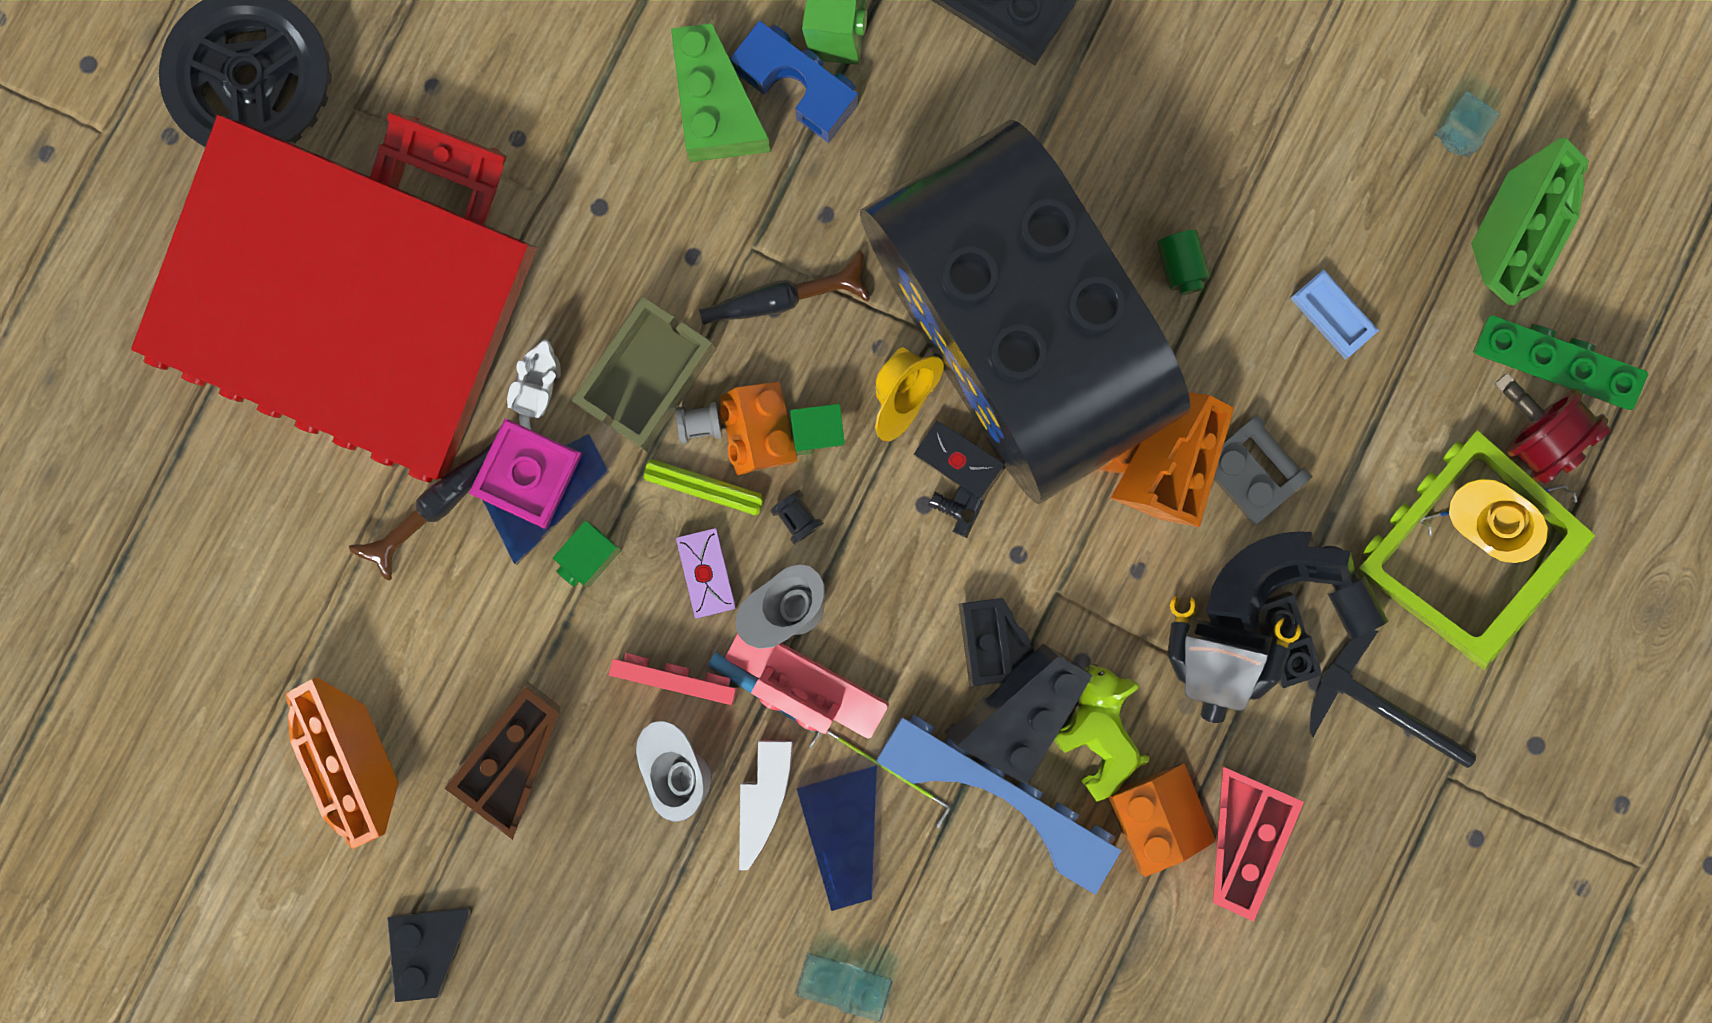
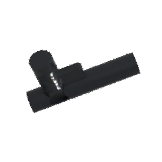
(962, 501)

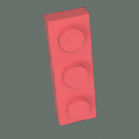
(674, 678)

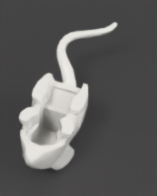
(534, 383)

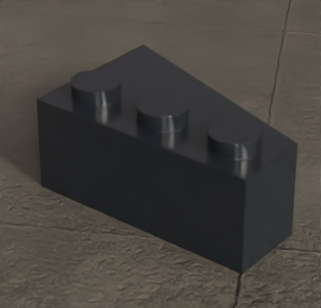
(1023, 714)

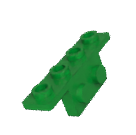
(1560, 362)

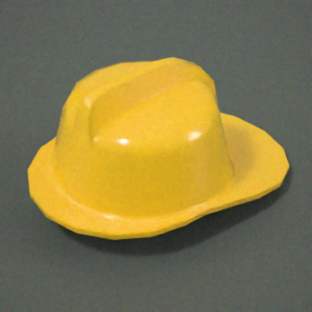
(902, 390)
(1498, 520)

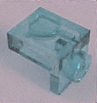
(1466, 125)

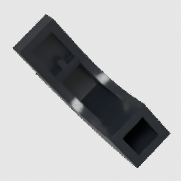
(1268, 566)

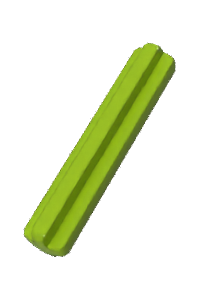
(703, 487)

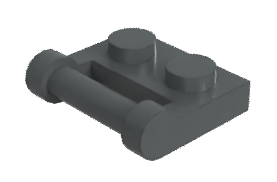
(1247, 481)

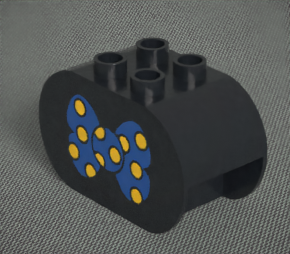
(1027, 310)

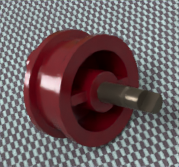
(1555, 434)

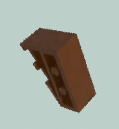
(506, 760)

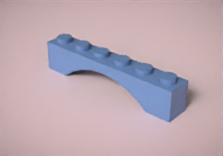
(1075, 851)

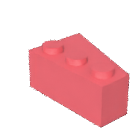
(1250, 841)

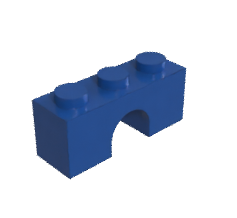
(770, 56)

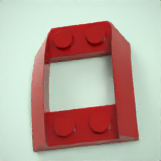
(443, 155)

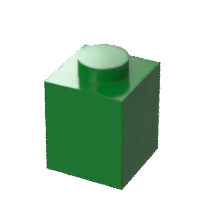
(585, 555)

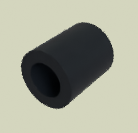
(1357, 607)

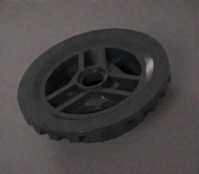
(200, 55)

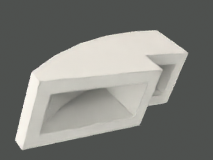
(763, 799)

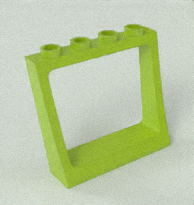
(1575, 543)

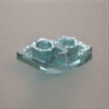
(843, 986)

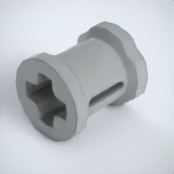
(698, 422)

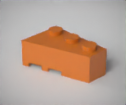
(1178, 464)

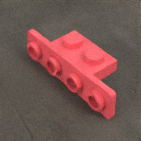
(807, 689)

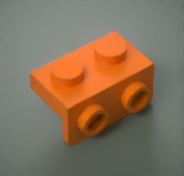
(757, 427)

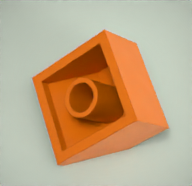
(1161, 820)

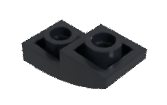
(1302, 661)

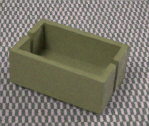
(644, 374)

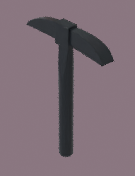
(1339, 680)

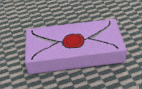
(706, 573)

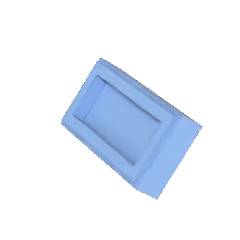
(1334, 314)

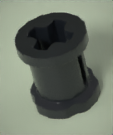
(796, 517)

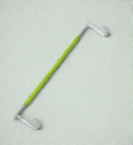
(874, 761)

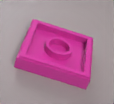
(525, 473)

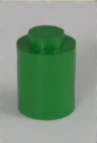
(1184, 261)

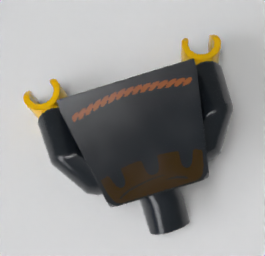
(1223, 662)

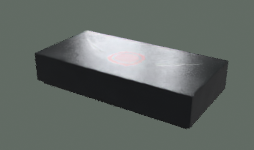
(959, 460)

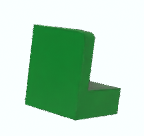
(817, 428)

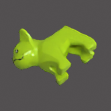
(1100, 728)

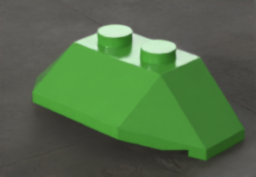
(1530, 221)

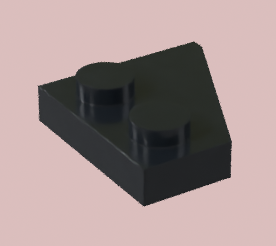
(991, 641)
(423, 950)

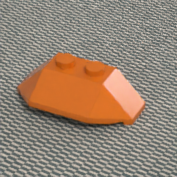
(342, 760)

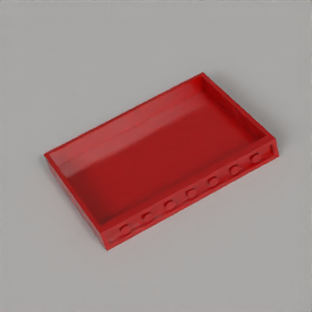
(332, 299)

